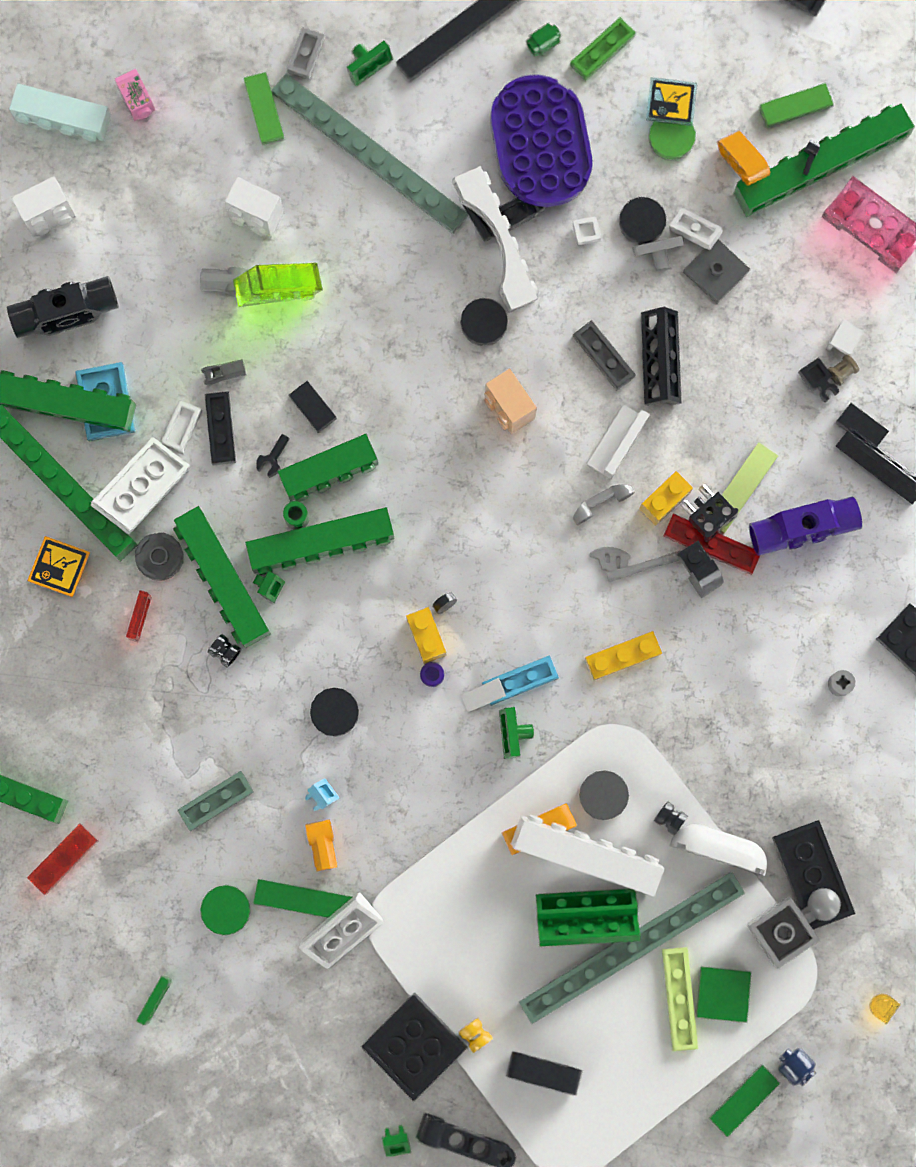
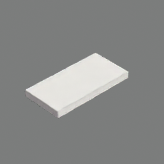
(140, 485)

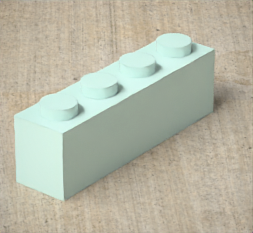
(60, 112)

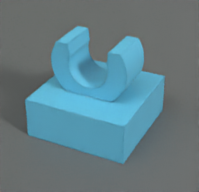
(322, 794)

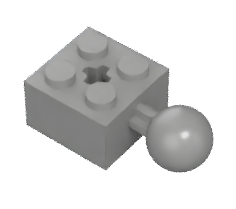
(822, 905)

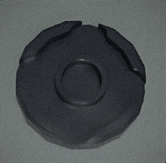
(642, 220)
(484, 321)
(334, 712)

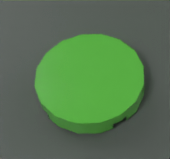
(671, 140)

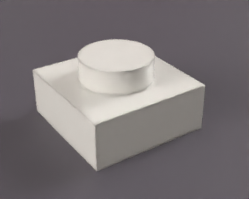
(586, 231)

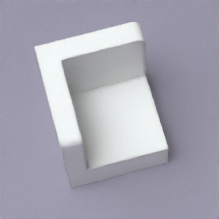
(845, 338)

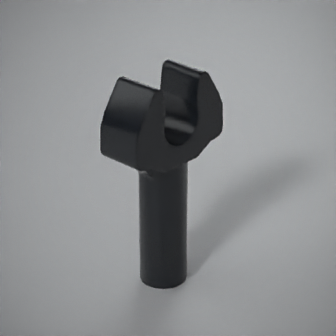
(272, 457)

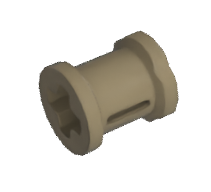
(843, 370)

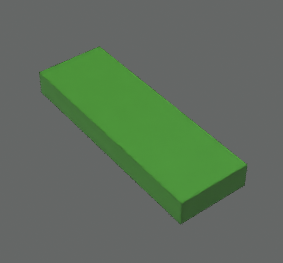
(602, 48)
(796, 105)
(264, 108)

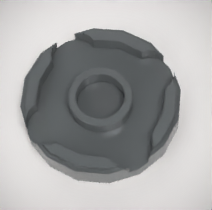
(159, 556)
(604, 795)

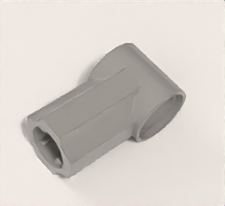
(220, 279)

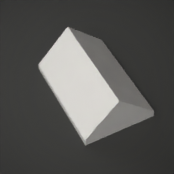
(341, 931)

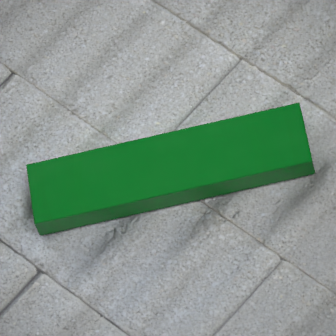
(298, 898)

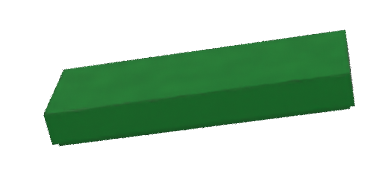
(744, 1100)

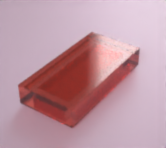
(139, 616)

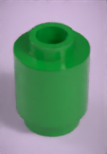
(543, 39)

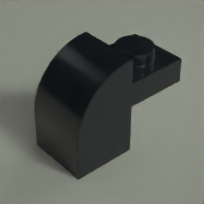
(703, 571)

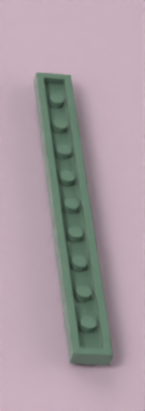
(369, 153)
(624, 953)

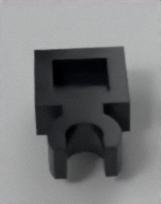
(817, 376)

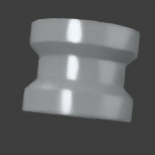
(838, 686)

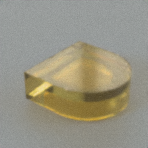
(883, 1007)

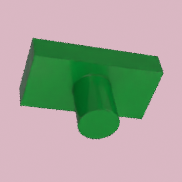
(368, 61)
(512, 733)

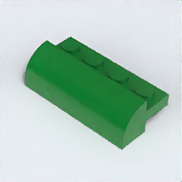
(587, 917)

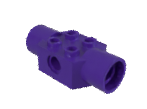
(822, 518)

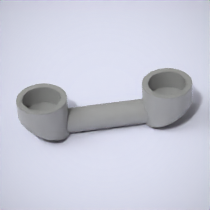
(620, 491)

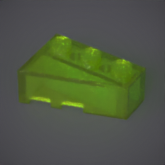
(277, 283)

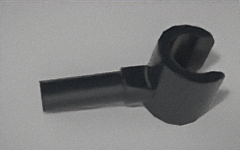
(812, 149)

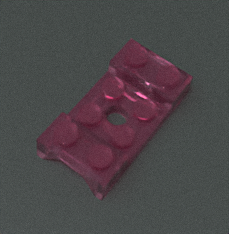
(852, 213)

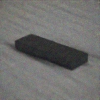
(220, 428)

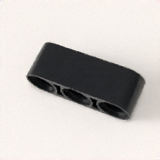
(544, 1073)

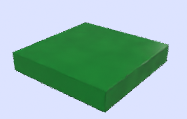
(723, 994)

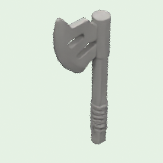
(625, 570)

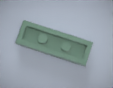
(215, 801)

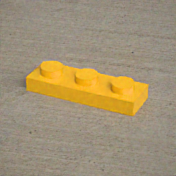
(623, 655)

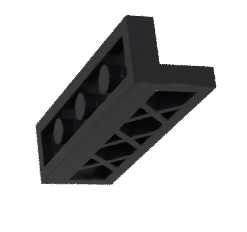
(666, 354)
(879, 463)

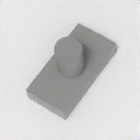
(658, 250)

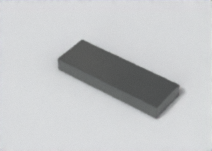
(604, 355)

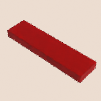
(719, 547)

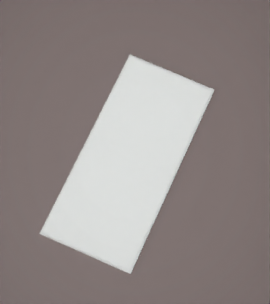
(483, 695)

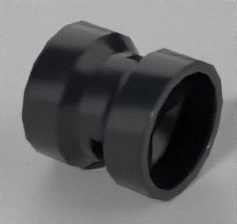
(224, 650)
(671, 818)

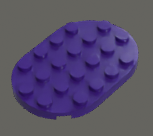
(541, 141)

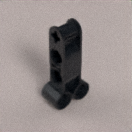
(436, 1134)

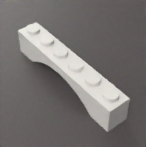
(475, 194)

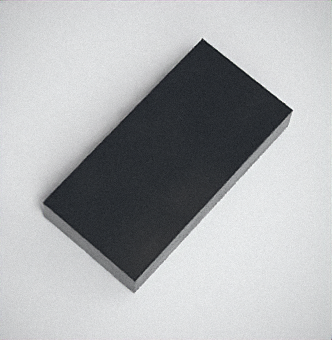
(312, 406)
(862, 423)

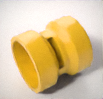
(471, 1031)

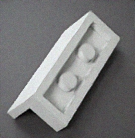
(618, 441)

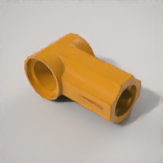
(321, 839)

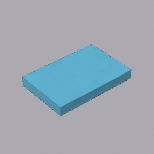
(110, 379)

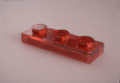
(62, 859)

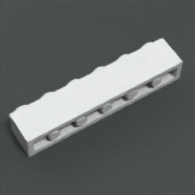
(587, 855)

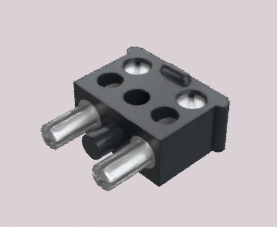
(713, 522)

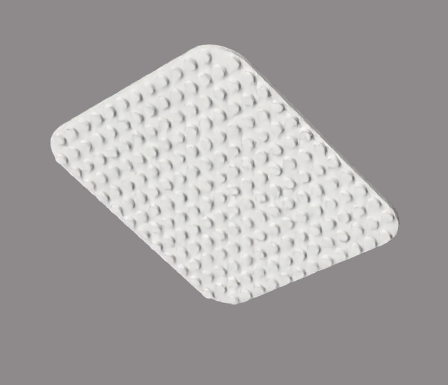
(469, 947)

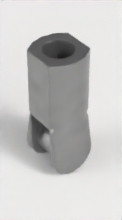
(228, 371)

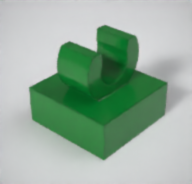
(269, 586)
(396, 1144)

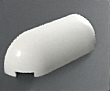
(721, 847)

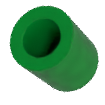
(296, 515)

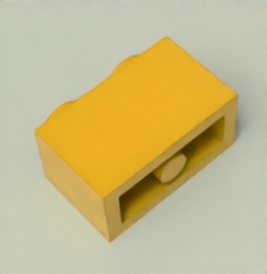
(666, 498)
(426, 635)

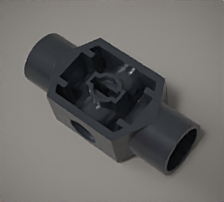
(62, 308)

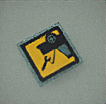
(671, 101)

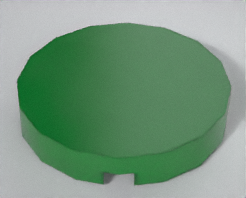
(225, 910)

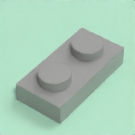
(305, 53)

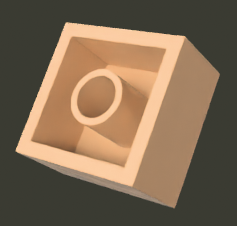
(509, 401)

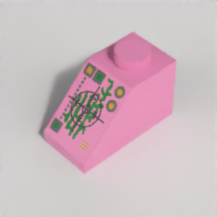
(135, 95)

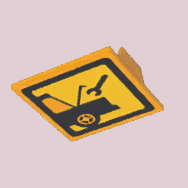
(58, 566)

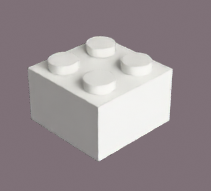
(43, 207)
(254, 207)

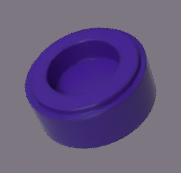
(432, 674)

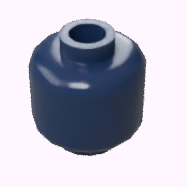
(797, 1066)

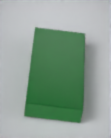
(154, 1000)

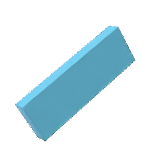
(526, 678)

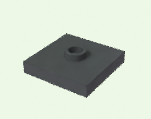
(716, 271)

